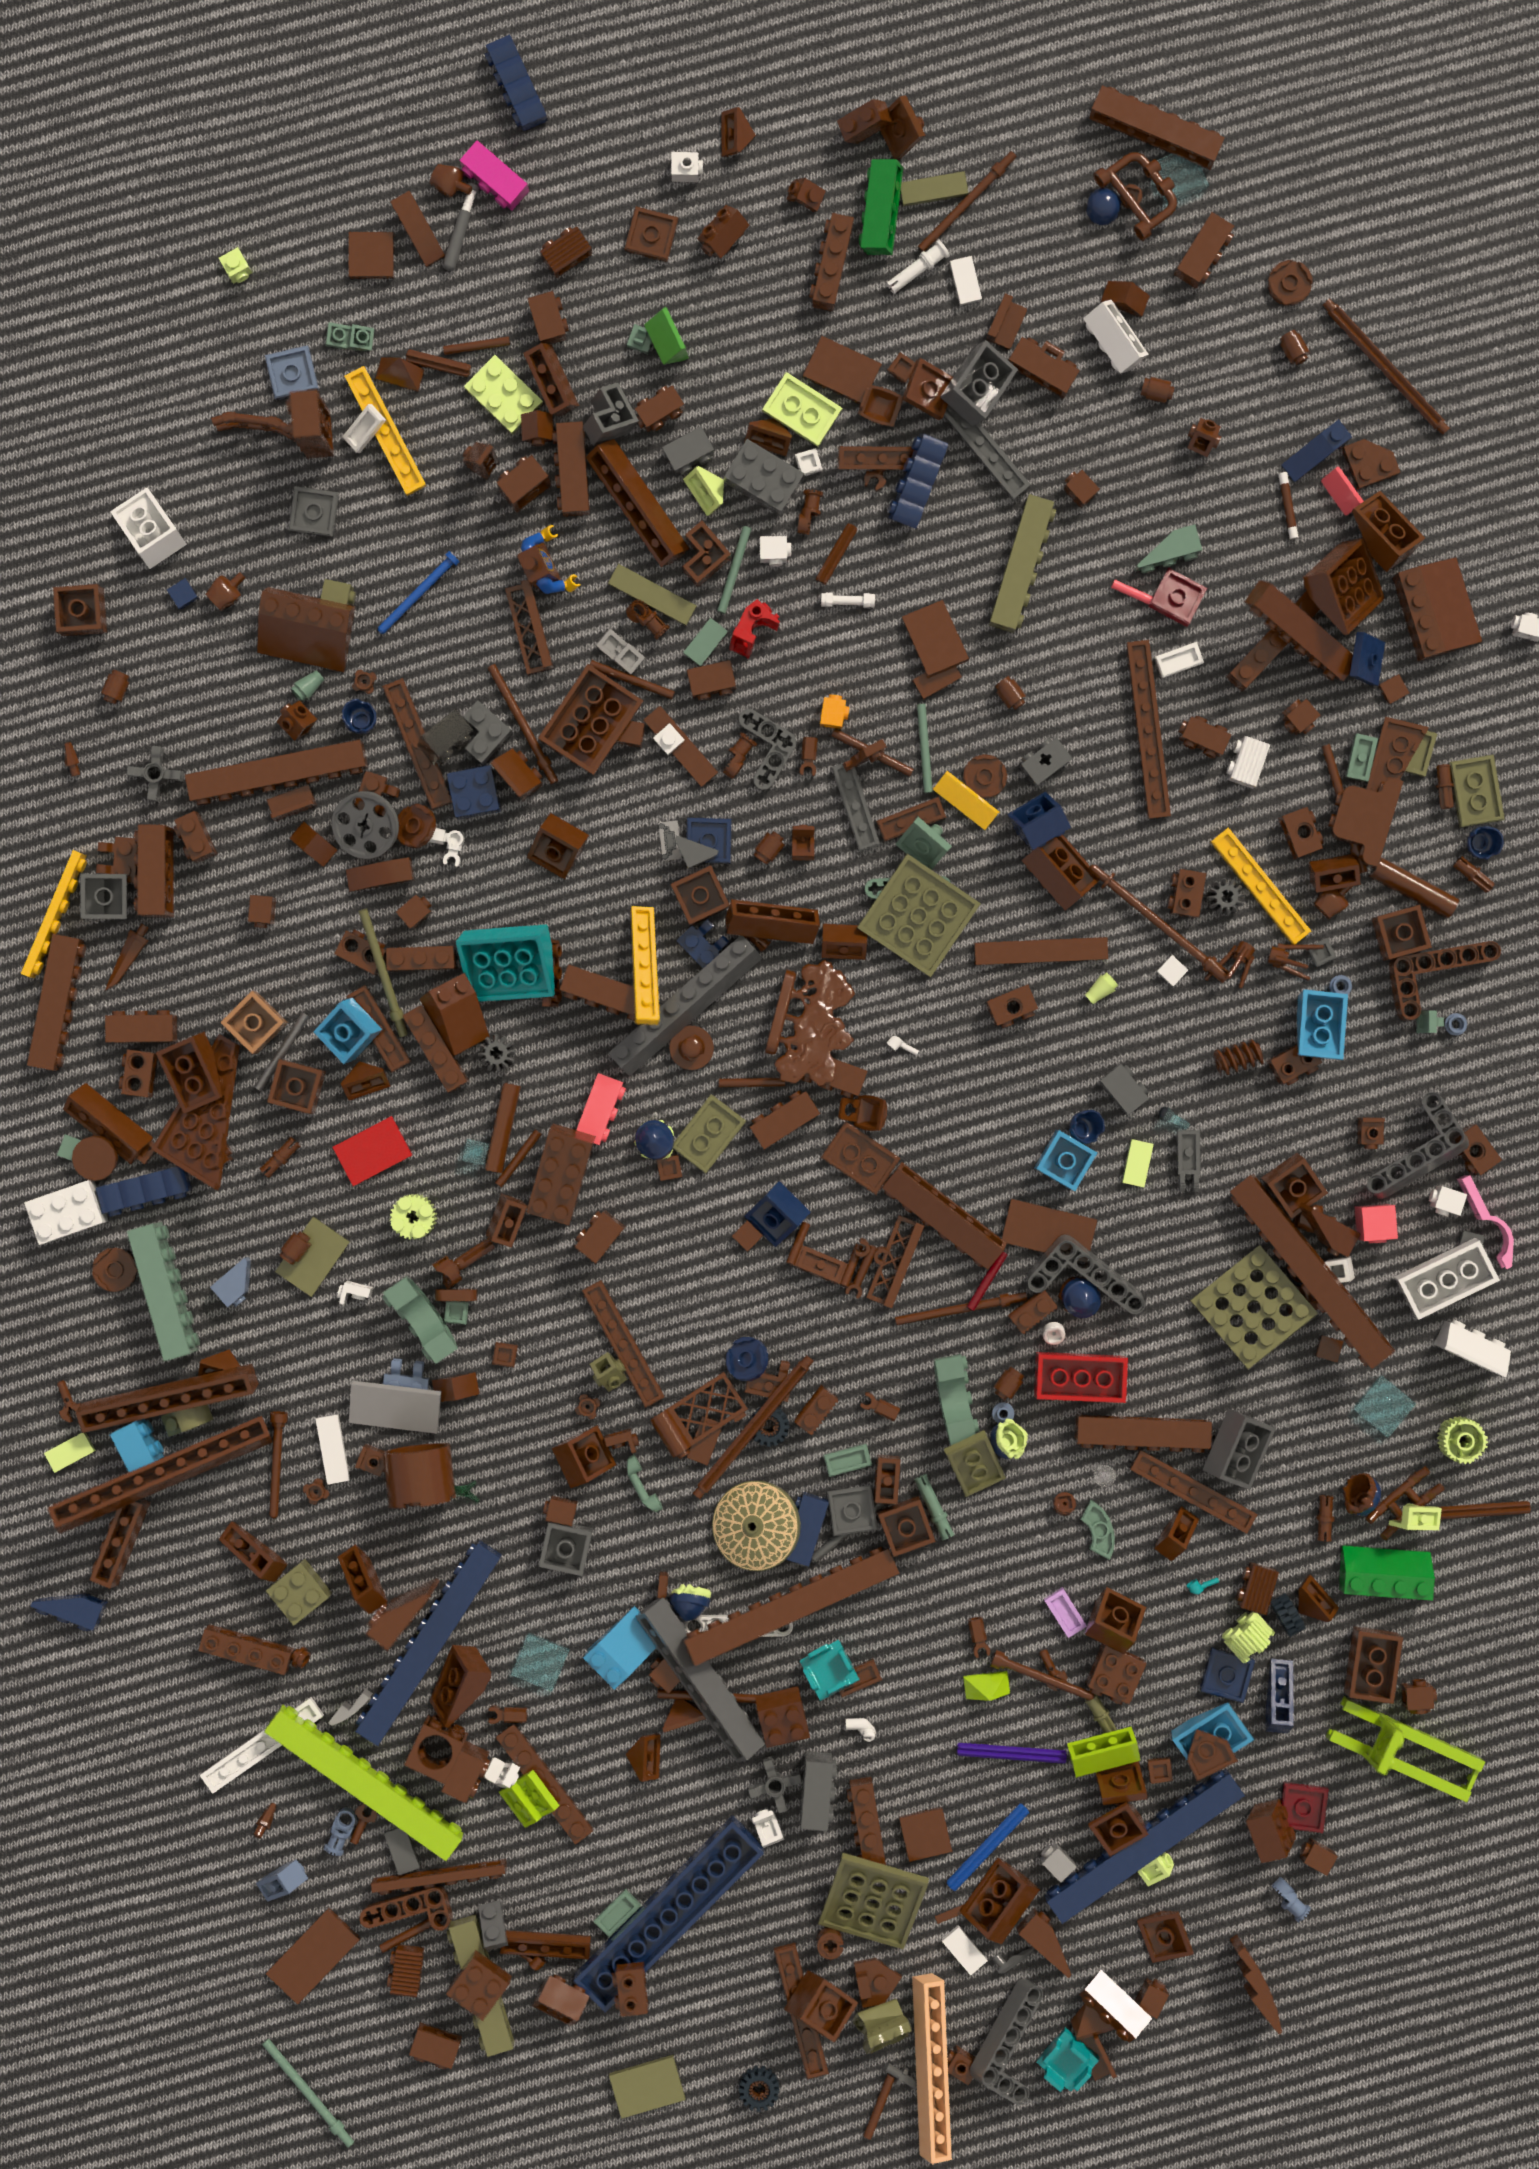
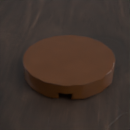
(1289, 282)
(985, 775)
(416, 826)
(94, 1158)
(114, 1269)

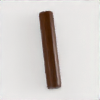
(438, 363)
(836, 553)

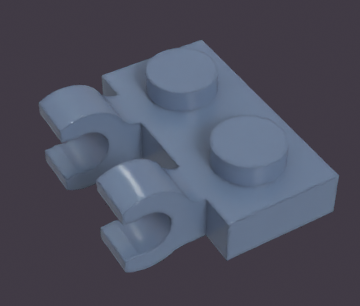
(415, 1381)

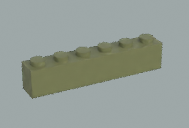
(1021, 563)
(495, 2028)

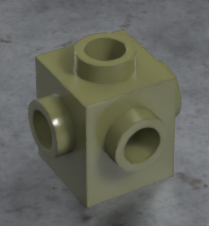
(608, 1372)

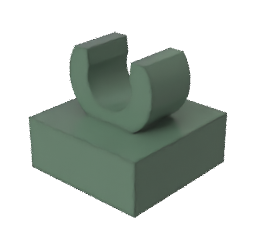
(639, 339)
(1428, 1022)

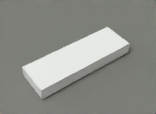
(332, 1449)

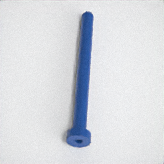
(418, 592)

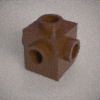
(1204, 437)
(296, 720)

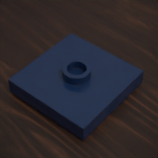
(1367, 658)

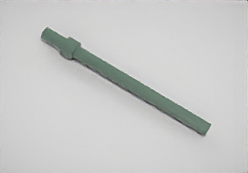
(336, 2126)

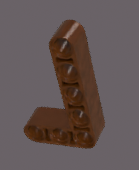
(1433, 964)

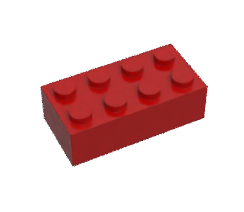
(1080, 1377)

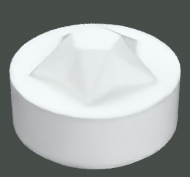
(1053, 1333)

